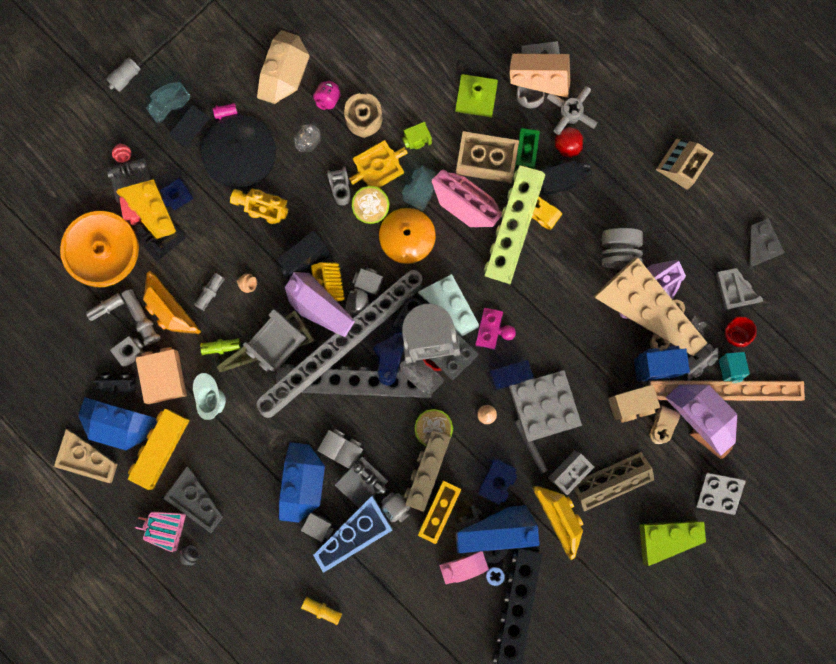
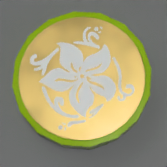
(370, 204)
(432, 420)

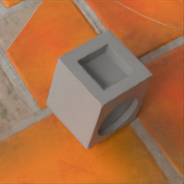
(119, 351)
(317, 527)

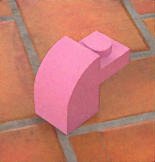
(464, 568)

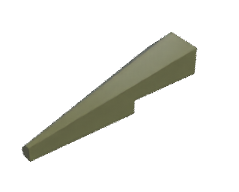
(241, 357)

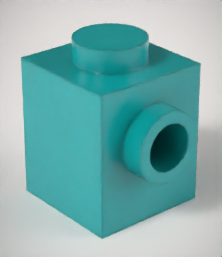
(734, 367)

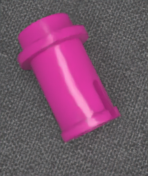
(225, 110)

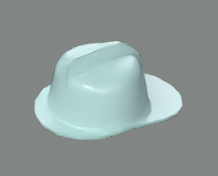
(207, 396)

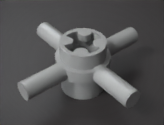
(577, 114)

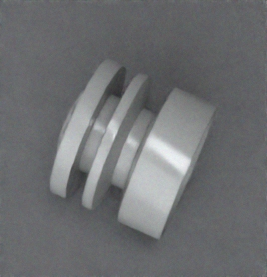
(621, 247)

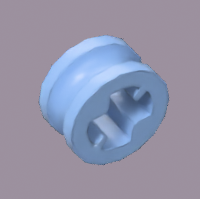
(496, 570)

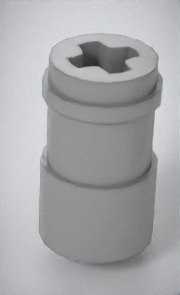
(123, 74)

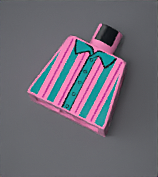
(162, 529)

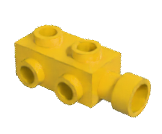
(261, 205)

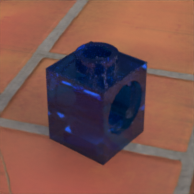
(183, 198)

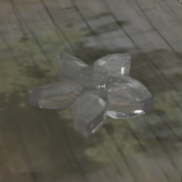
(698, 326)

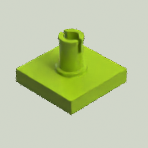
(476, 95)

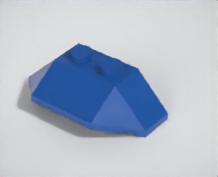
(114, 424)
(300, 483)

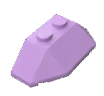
(668, 275)
(706, 414)

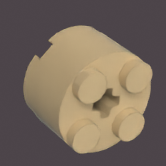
(363, 104)

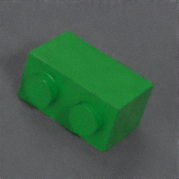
(527, 148)

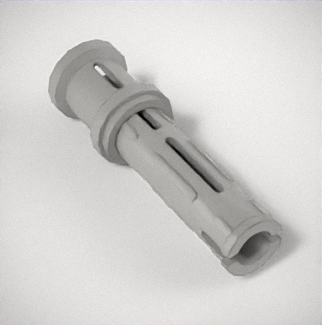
(144, 325)

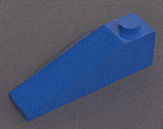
(504, 530)

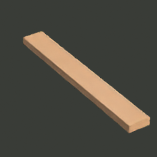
(740, 391)

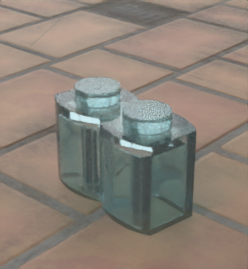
(421, 188)

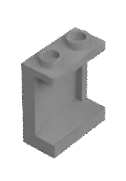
(274, 342)

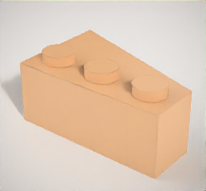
(542, 72)

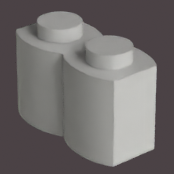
(340, 449)

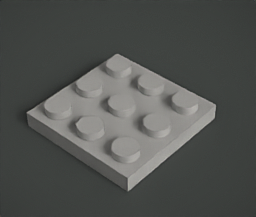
(545, 406)

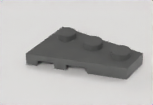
(194, 501)

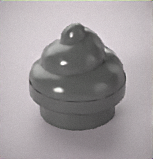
(189, 555)

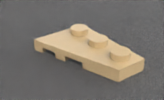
(83, 459)

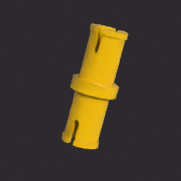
(321, 610)

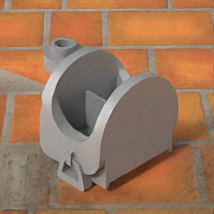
(429, 333)

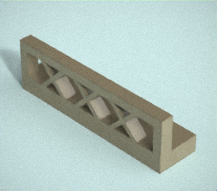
(615, 484)

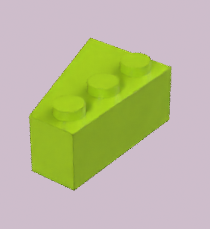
(668, 539)

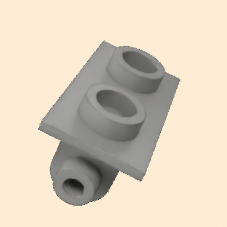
(706, 357)

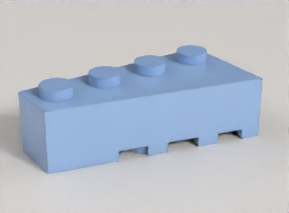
(355, 534)

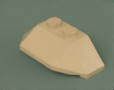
(282, 67)

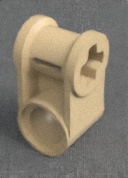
(666, 422)

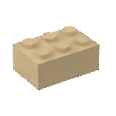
(487, 157)

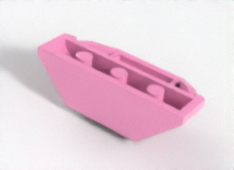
(465, 200)

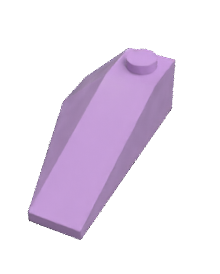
(317, 304)

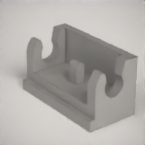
(571, 472)

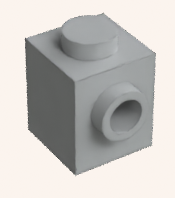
(368, 281)

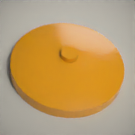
(99, 249)

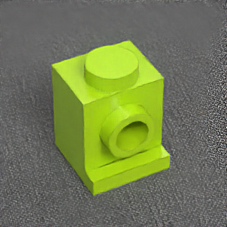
(417, 136)

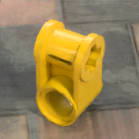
(546, 214)

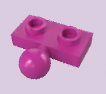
(491, 328)

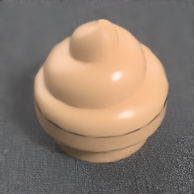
(247, 283)
(486, 414)

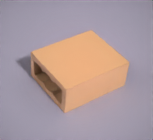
(161, 376)

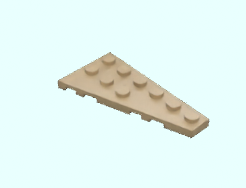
(644, 301)

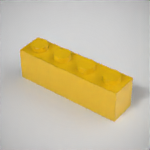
(158, 449)

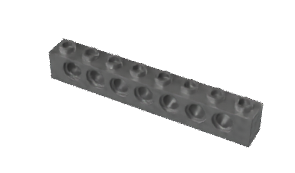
(362, 388)

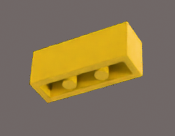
(439, 512)

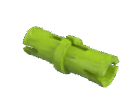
(220, 346)

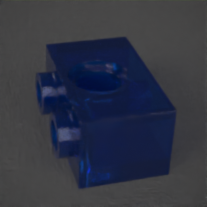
(511, 375)
(502, 470)

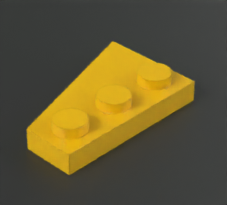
(149, 206)

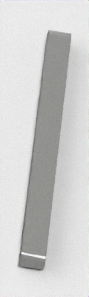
(339, 351)

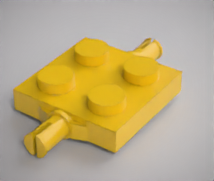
(378, 165)

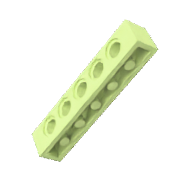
(523, 217)

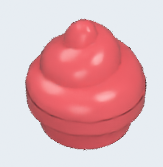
(121, 153)

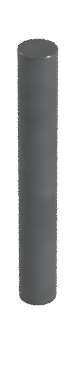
(533, 450)

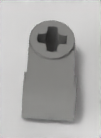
(339, 183)

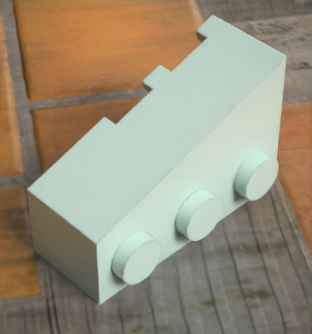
(449, 296)

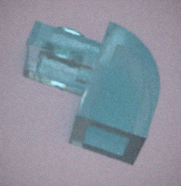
(167, 98)

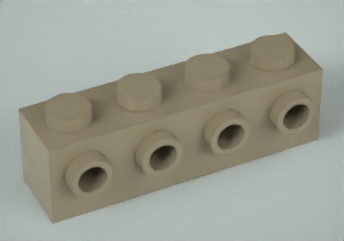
(428, 470)

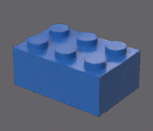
(661, 364)

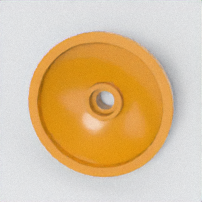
(407, 248)

